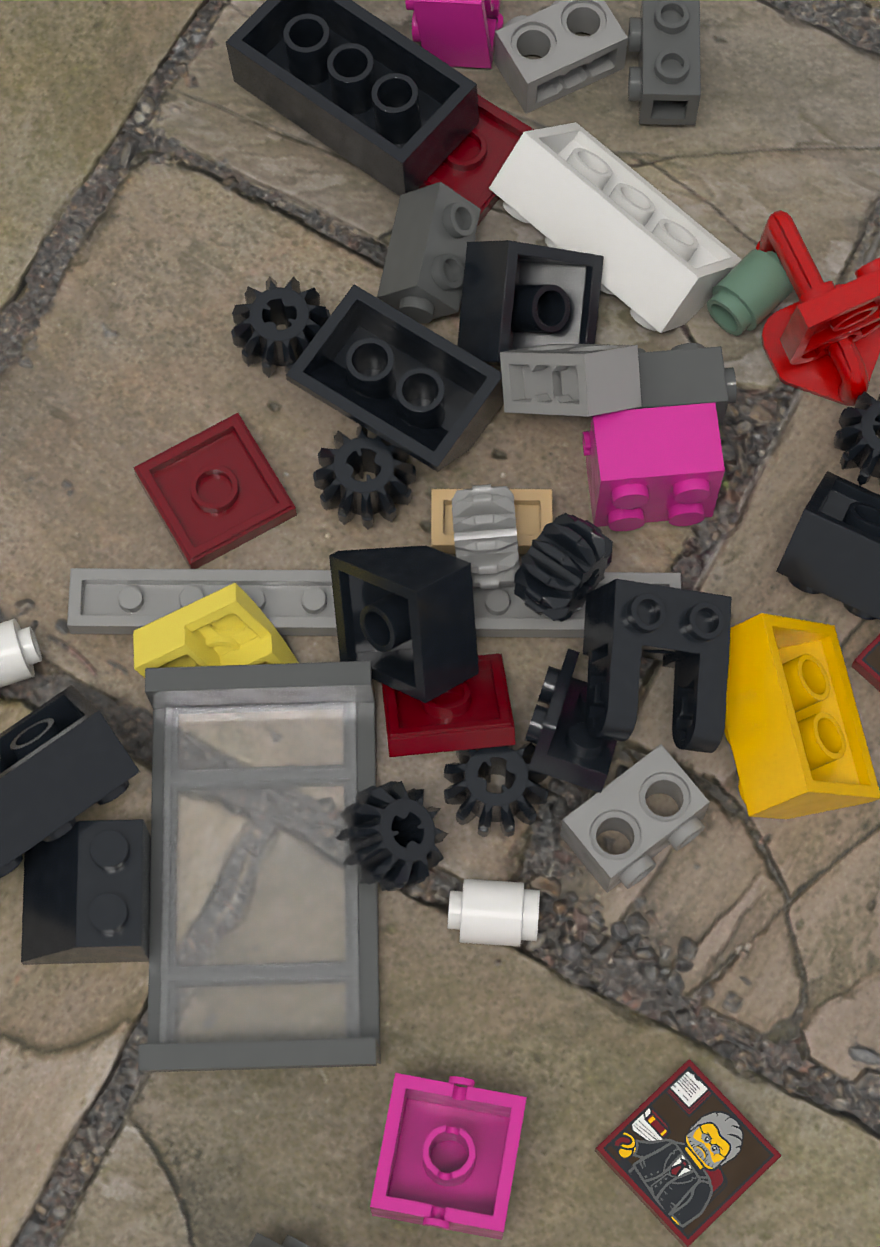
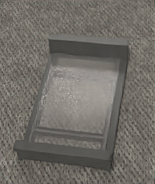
(253, 916)

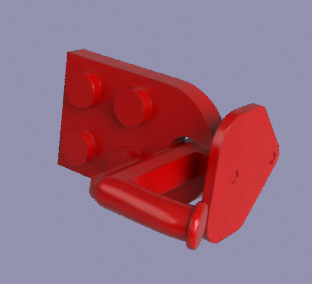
(833, 331)

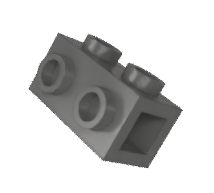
(669, 61)
(428, 253)
(686, 377)

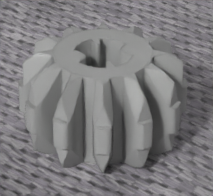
(486, 534)

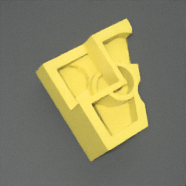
(211, 632)

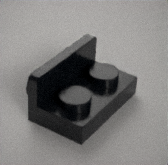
(561, 734)

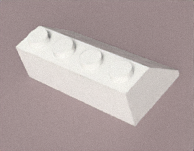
(600, 206)

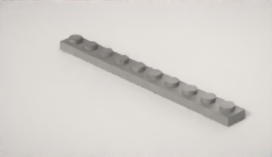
(291, 599)

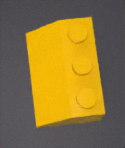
(794, 720)

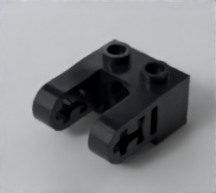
(663, 624)

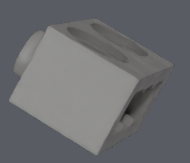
(567, 59)
(571, 379)
(624, 809)

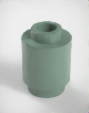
(749, 292)

